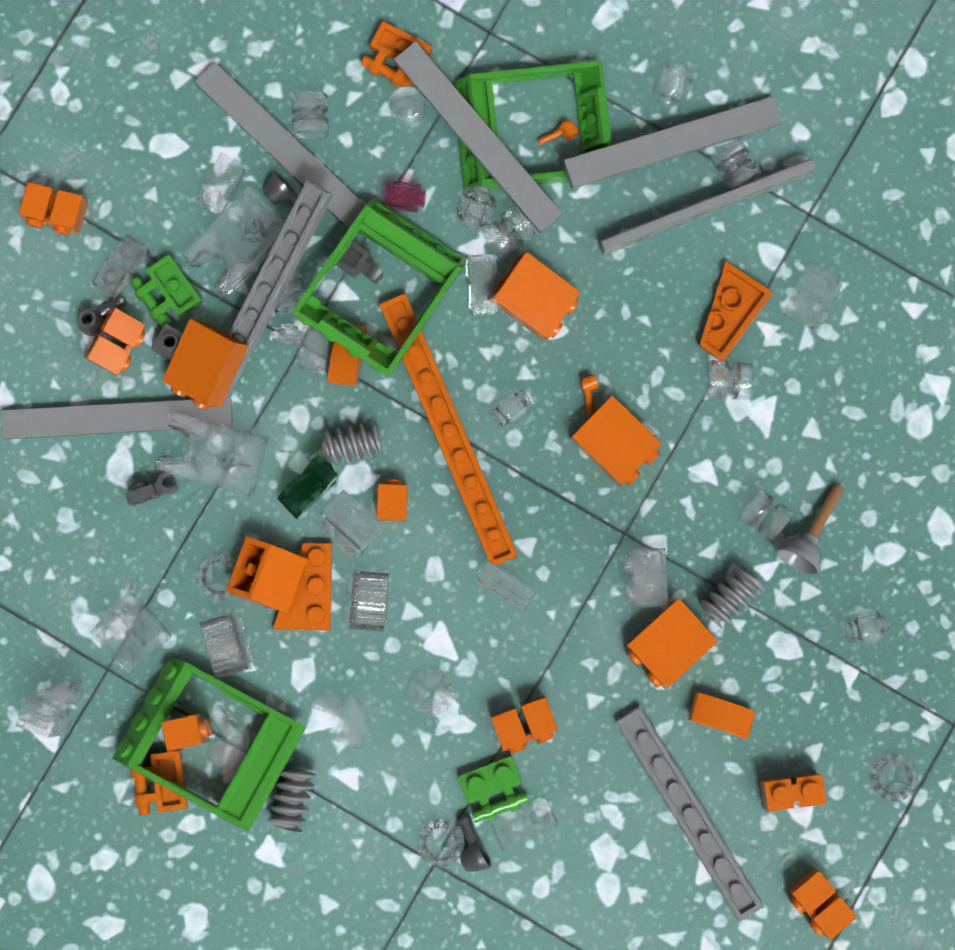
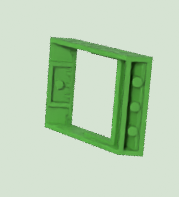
(591, 109)
(407, 244)
(258, 768)

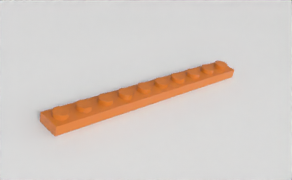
(449, 433)

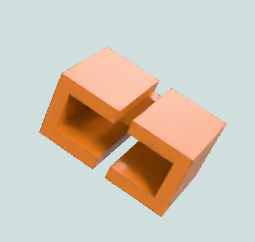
(59, 210)
(123, 329)
(538, 718)
(187, 731)
(781, 794)
(822, 904)

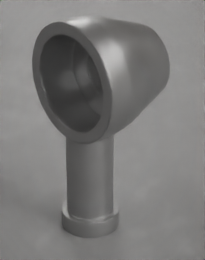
(279, 191)
(98, 316)
(475, 855)

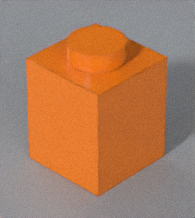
(392, 501)

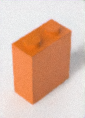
(535, 296)
(204, 364)
(617, 442)
(670, 644)

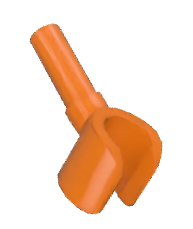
(566, 129)
(587, 385)

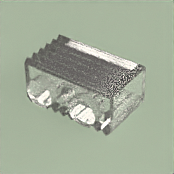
(367, 601)
(226, 645)

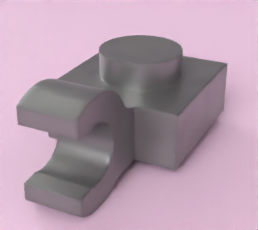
(356, 261)
(143, 492)

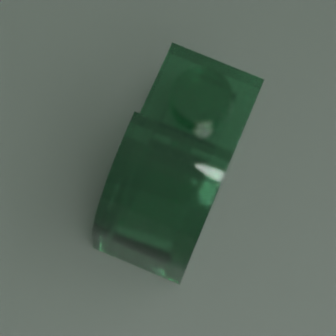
(308, 487)

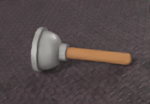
(803, 552)

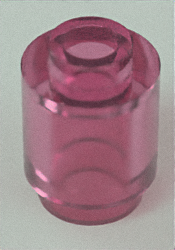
(404, 196)

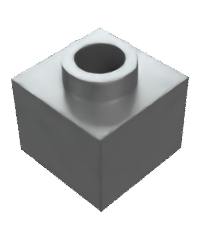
(160, 343)

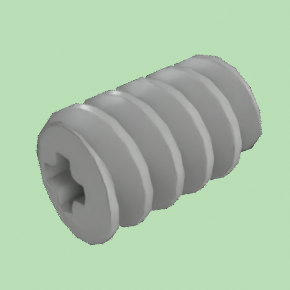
(351, 444)
(731, 596)
(291, 799)

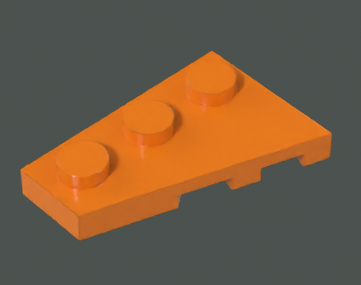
(733, 311)
(314, 597)

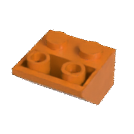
(267, 575)

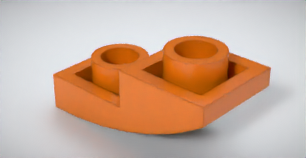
(343, 367)
(721, 715)

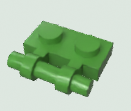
(173, 286)
(490, 780)

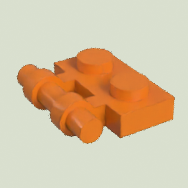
(390, 43)
(170, 768)

